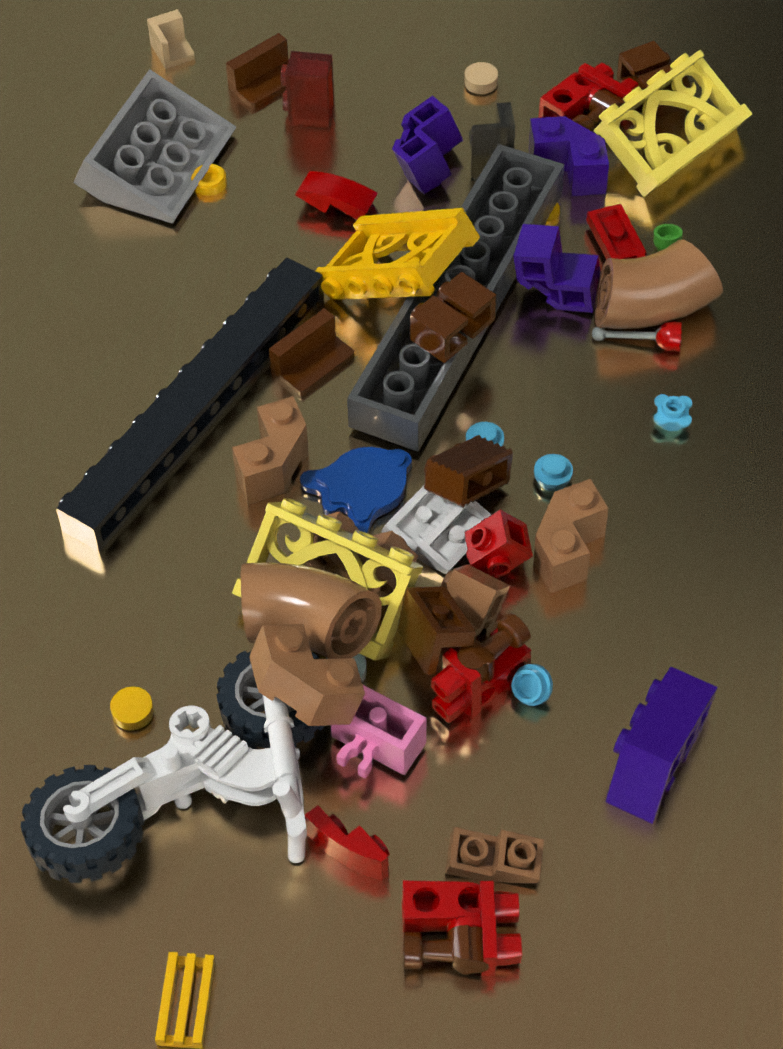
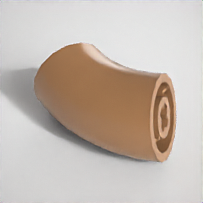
(655, 287)
(334, 609)

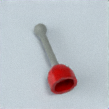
(667, 336)

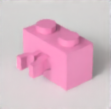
(382, 733)

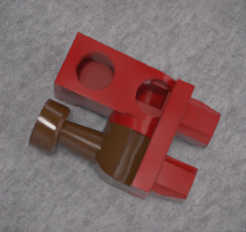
(588, 91)
(481, 670)
(469, 917)

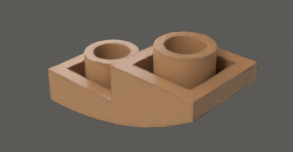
(498, 858)

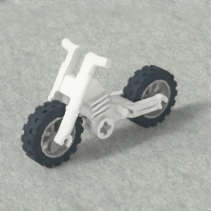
(184, 765)

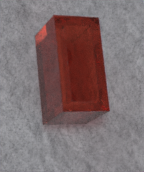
(308, 89)

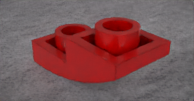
(328, 189)
(354, 850)

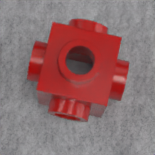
(498, 544)

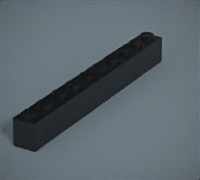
(188, 406)

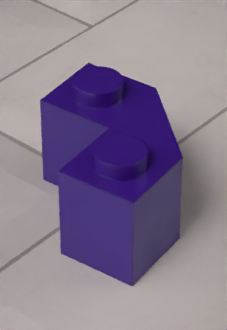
(426, 137)
(575, 147)
(564, 278)

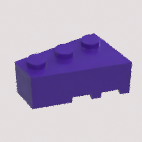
(658, 742)

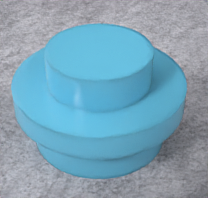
(488, 430)
(553, 472)
(532, 684)

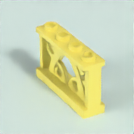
(662, 165)
(346, 547)

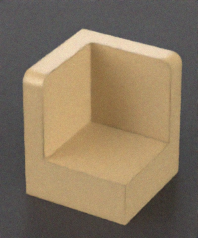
(169, 39)

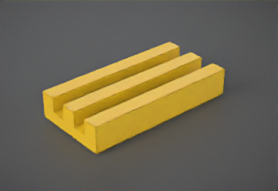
(190, 963)

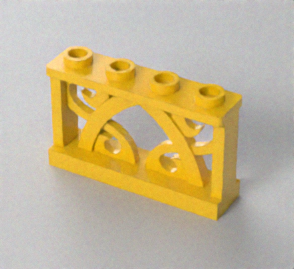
(429, 235)

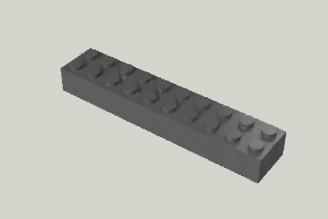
(402, 382)

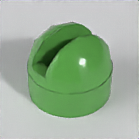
(666, 235)

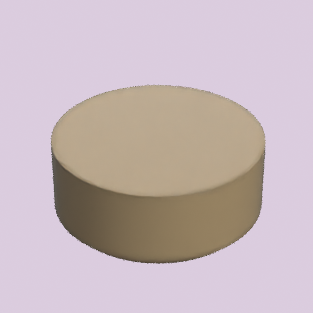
(481, 78)

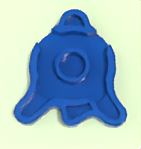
(361, 483)

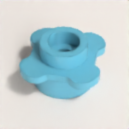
(670, 419)

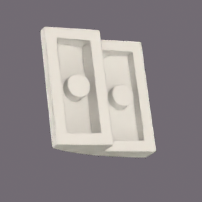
(436, 528)

